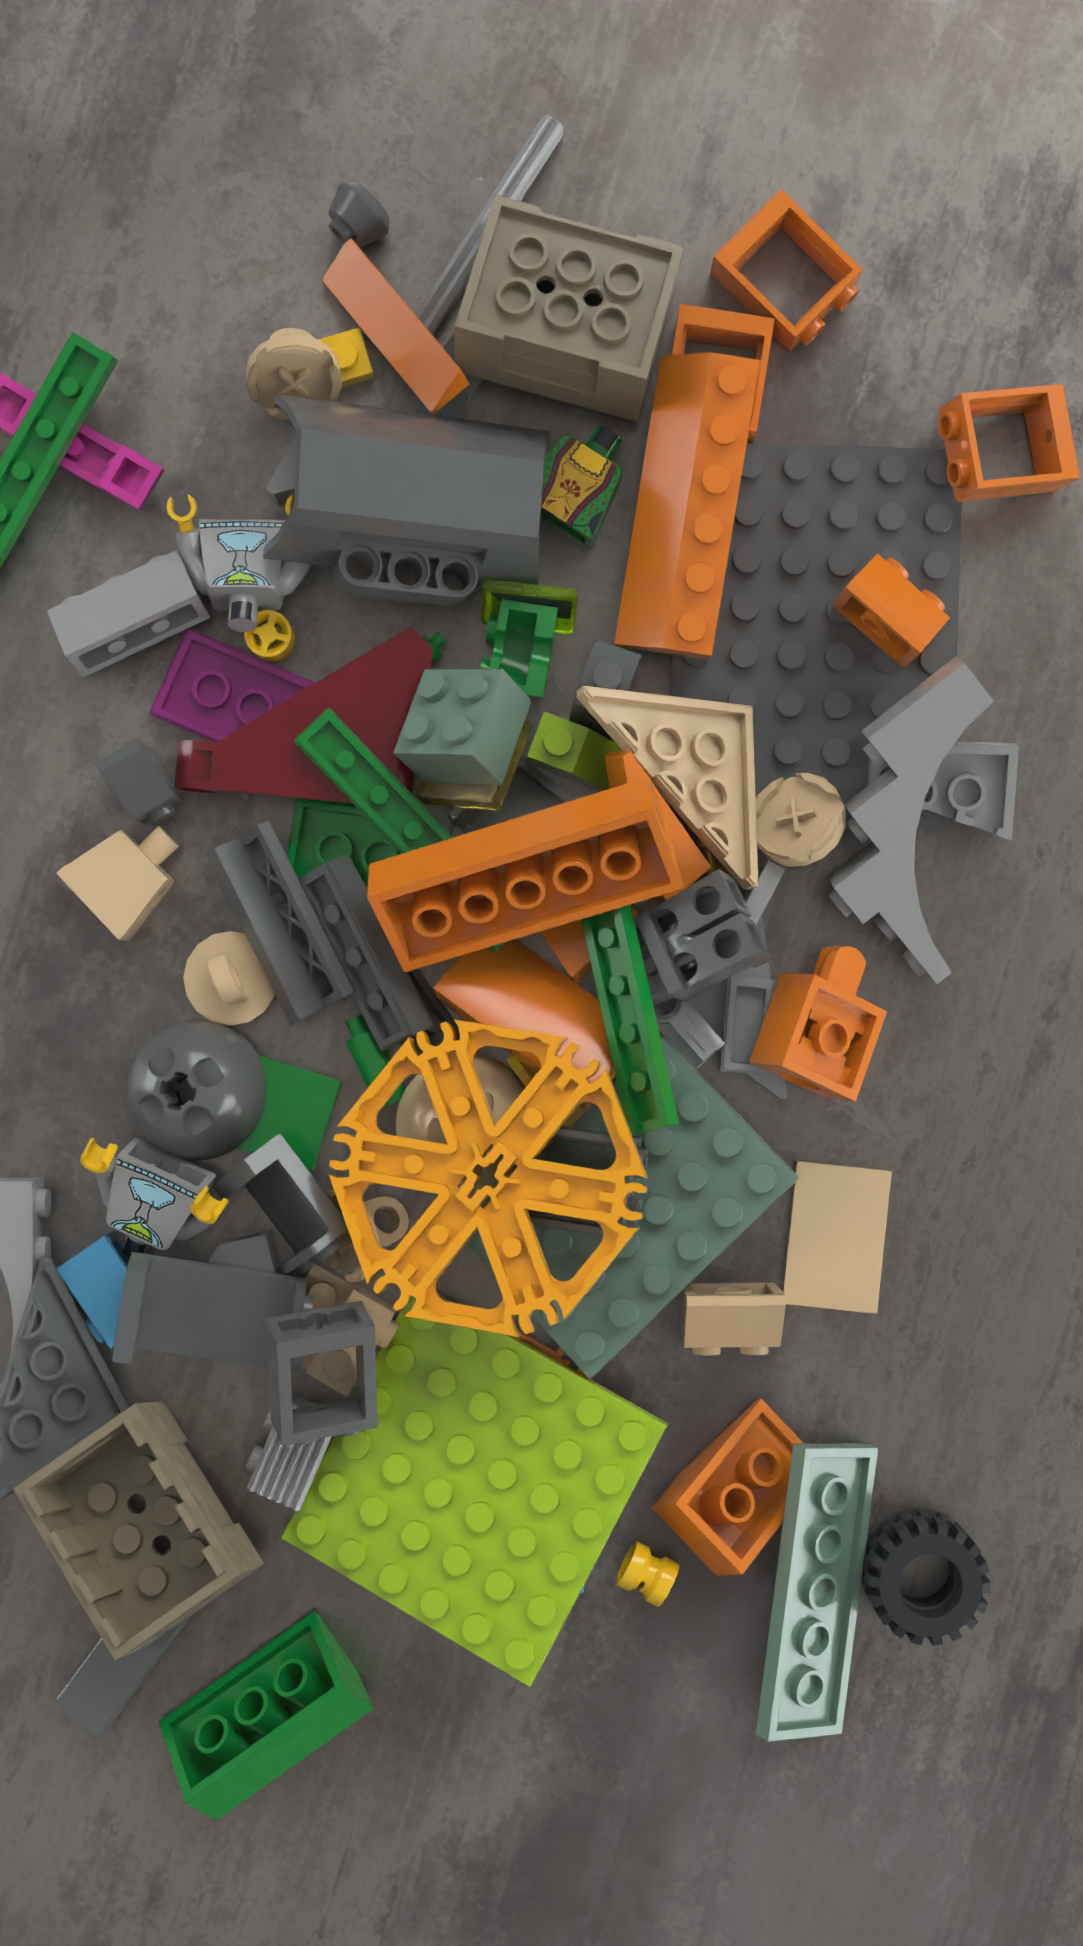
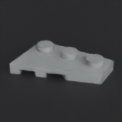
(973, 786)

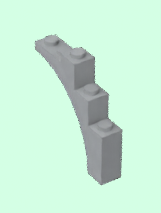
(912, 742)

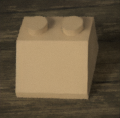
(732, 1317)

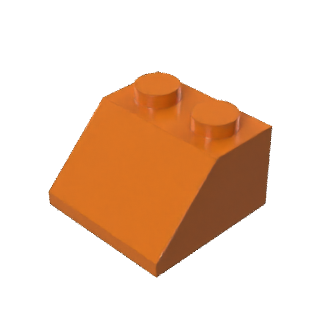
(891, 610)

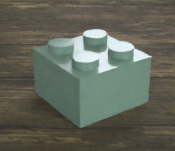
(463, 726)

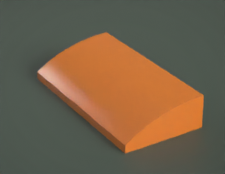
(527, 994)

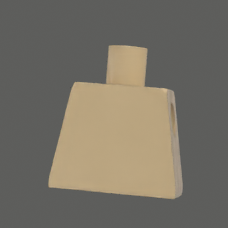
(122, 879)

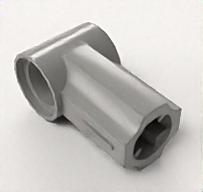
(689, 1033)

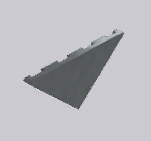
(53, 1383)

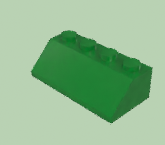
(263, 1717)

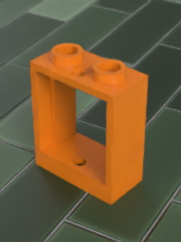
(785, 214)
(728, 330)
(1047, 432)

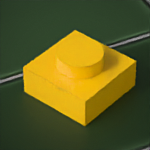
(352, 356)

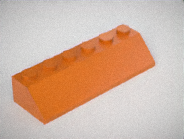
(687, 503)
(524, 875)

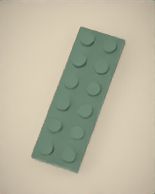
(816, 1590)

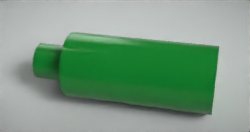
(368, 1055)

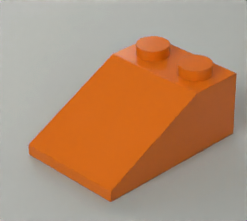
(733, 1491)

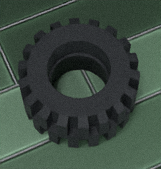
(949, 1607)

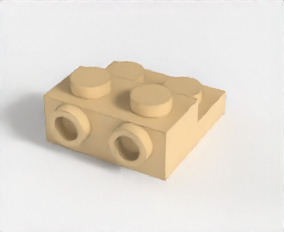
(330, 1289)

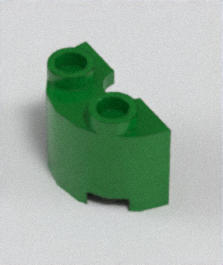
(522, 644)

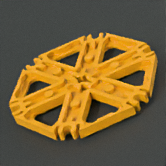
(443, 1167)

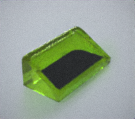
(560, 597)

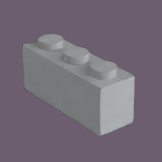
(127, 614)

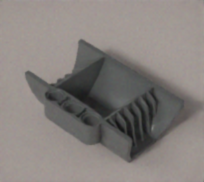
(412, 495)

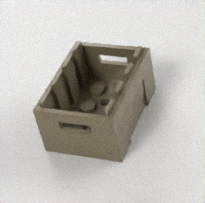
(555, 339)
(110, 1550)

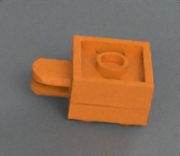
(840, 1023)

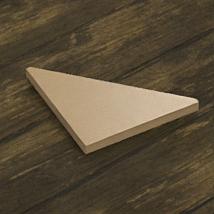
(696, 760)

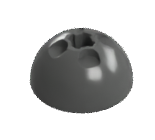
(220, 1095)

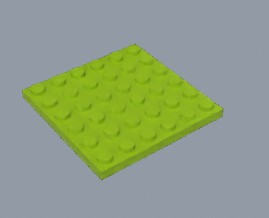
(477, 1488)

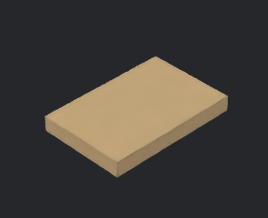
(836, 1236)

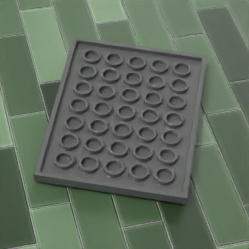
(797, 540)

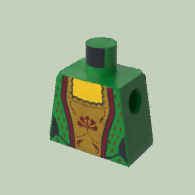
(581, 484)

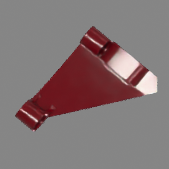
(261, 757)

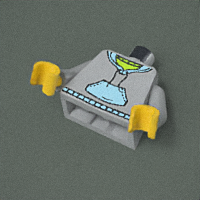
(229, 564)
(152, 1194)

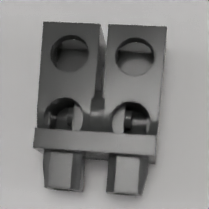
(699, 938)

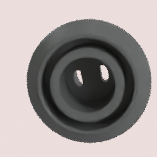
(357, 215)

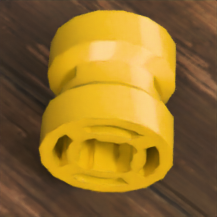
(647, 1574)

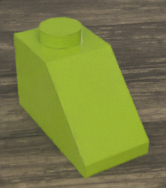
(571, 751)

